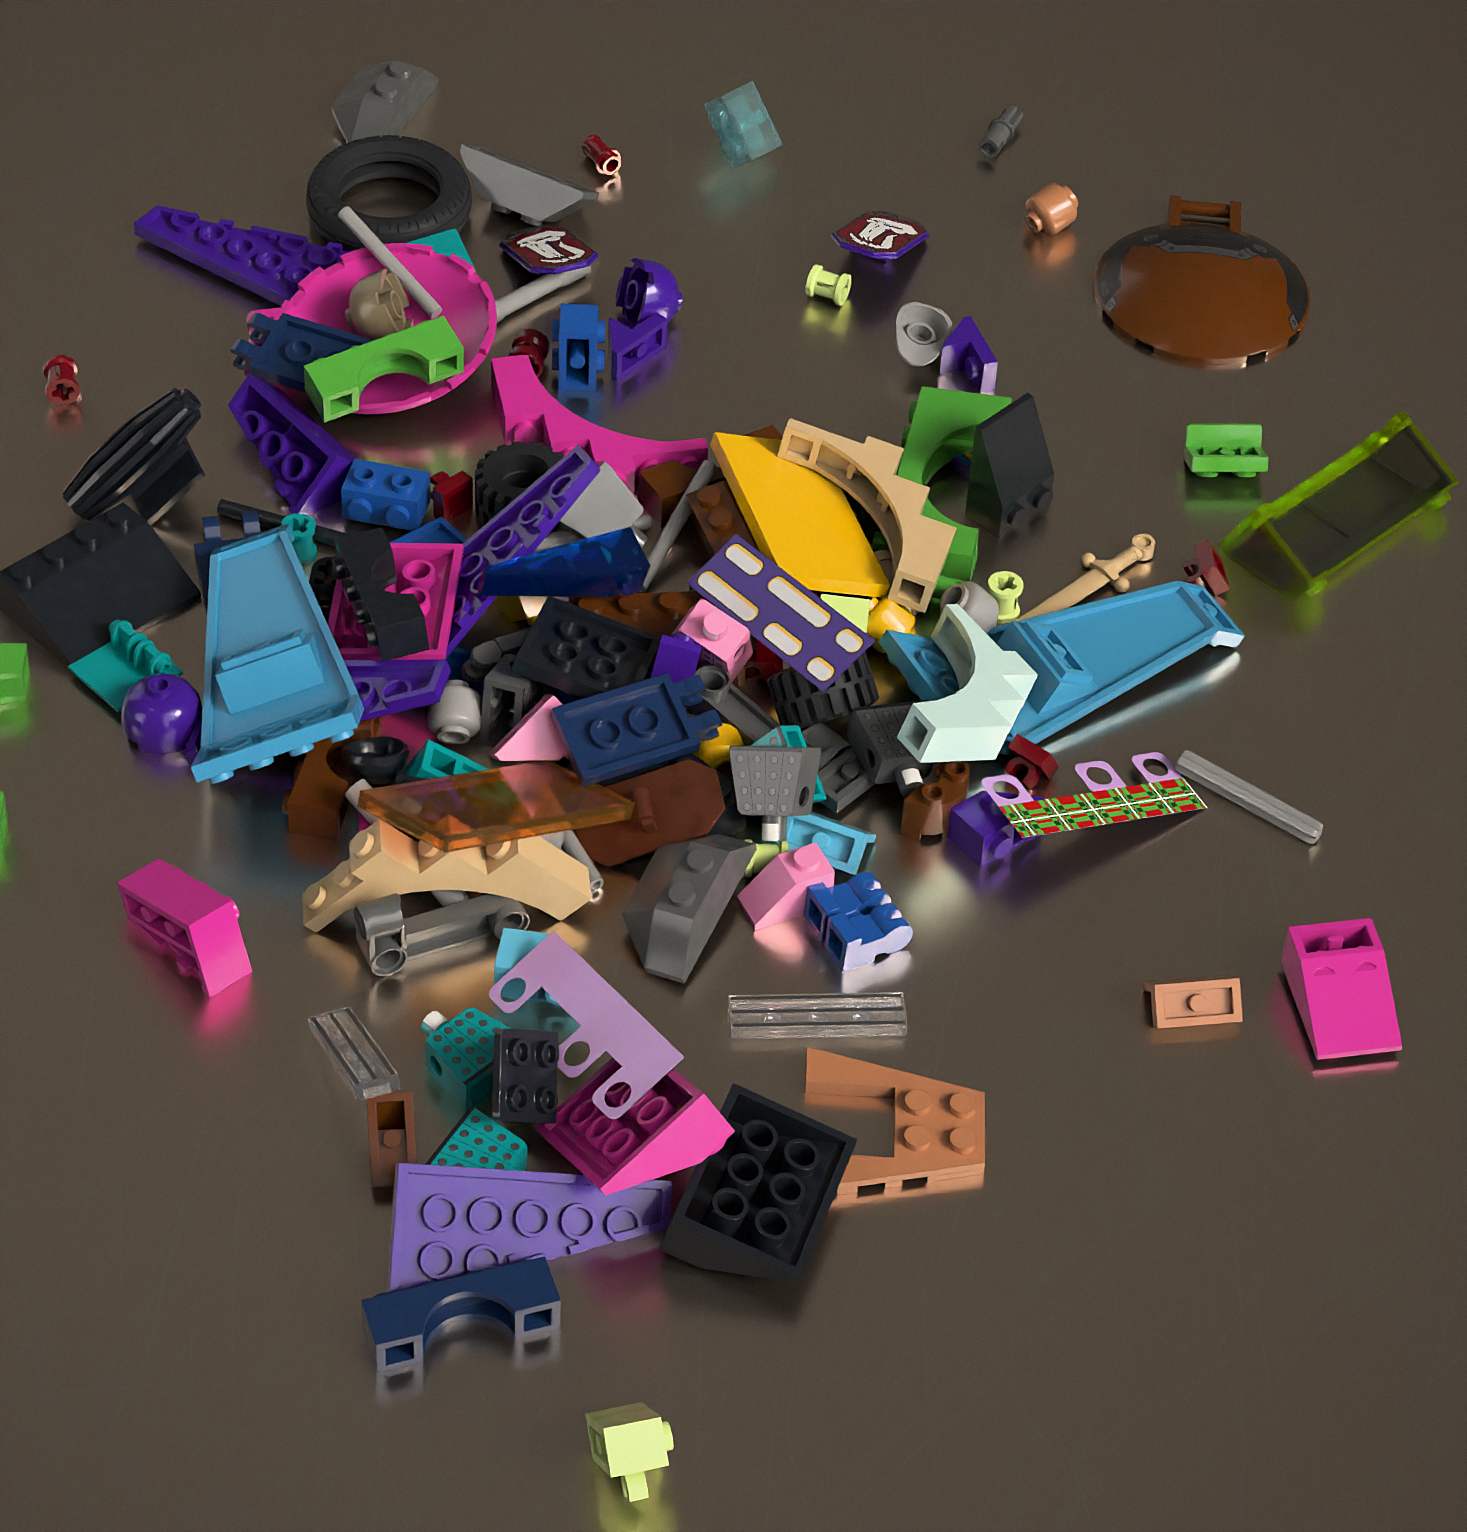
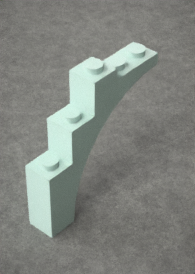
(983, 711)

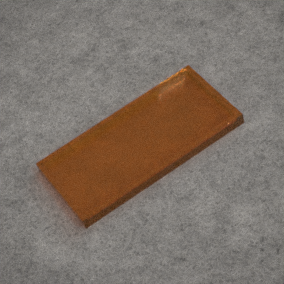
(495, 805)

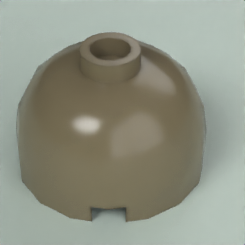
(378, 306)

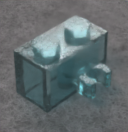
(742, 124)

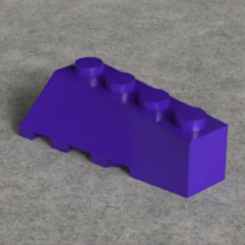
(292, 445)

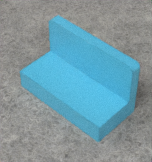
(839, 842)

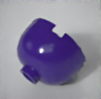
(647, 290)
(160, 713)

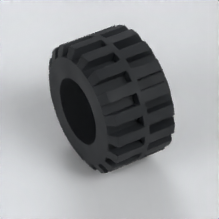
(508, 474)
(804, 704)

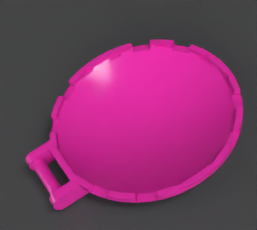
(449, 280)

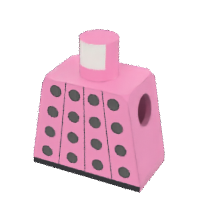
(719, 637)

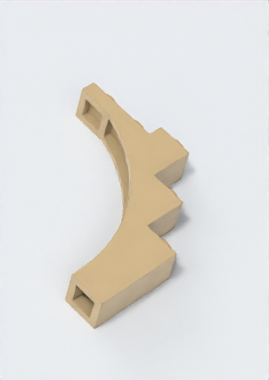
(895, 504)
(391, 863)

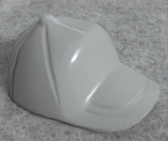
(921, 333)

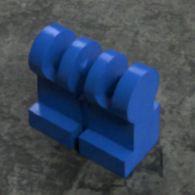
(856, 920)

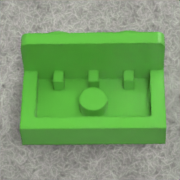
(1225, 448)

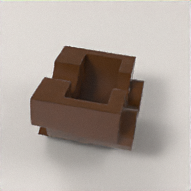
(929, 805)

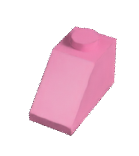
(532, 736)
(782, 885)

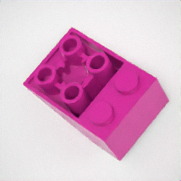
(1342, 988)

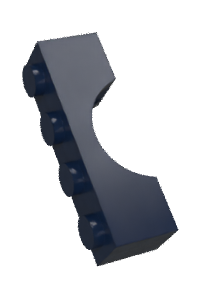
(512, 1296)

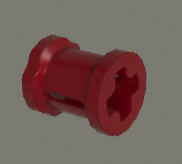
(55, 383)

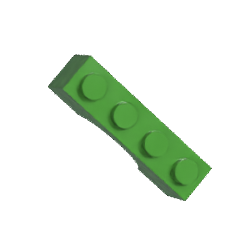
(424, 351)

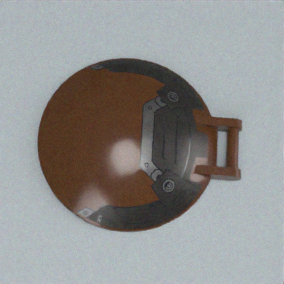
(1202, 288)

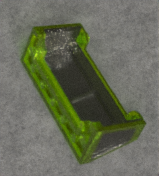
(1341, 510)

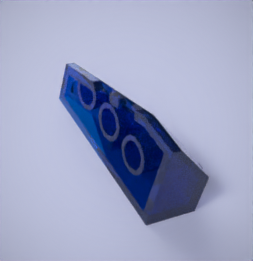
(583, 568)

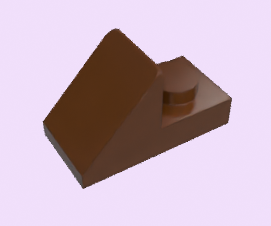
(390, 1135)

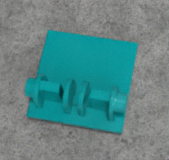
(121, 663)

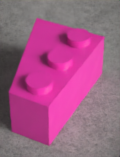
(189, 920)

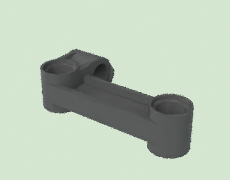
(752, 721)
(392, 941)

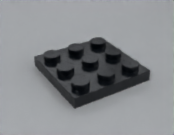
(583, 651)

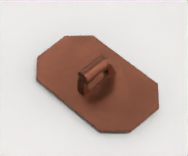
(669, 808)

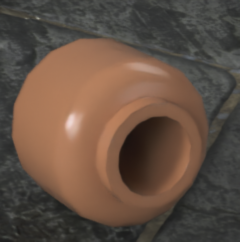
(1051, 209)

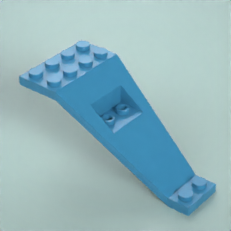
(1080, 652)
(268, 661)

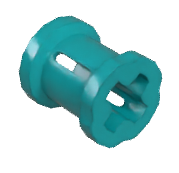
(303, 530)

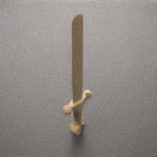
(1101, 573)

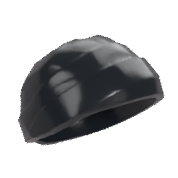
(375, 759)

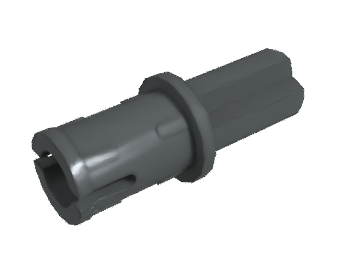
(1000, 131)

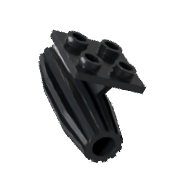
(142, 459)

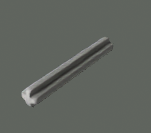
(1249, 797)

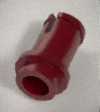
(606, 159)

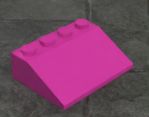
(421, 569)
(655, 1137)

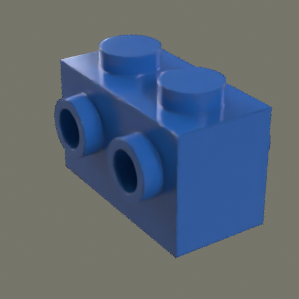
(577, 354)
(385, 494)

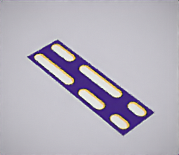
(781, 612)

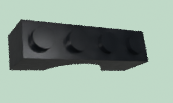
(388, 619)

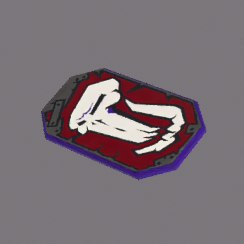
(880, 235)
(548, 249)

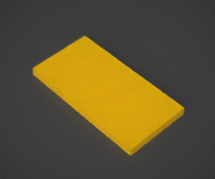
(799, 518)

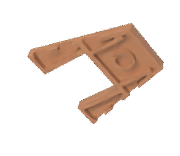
(935, 1122)

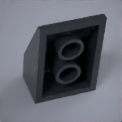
(1009, 468)

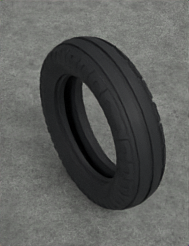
(382, 158)

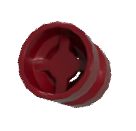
(534, 344)

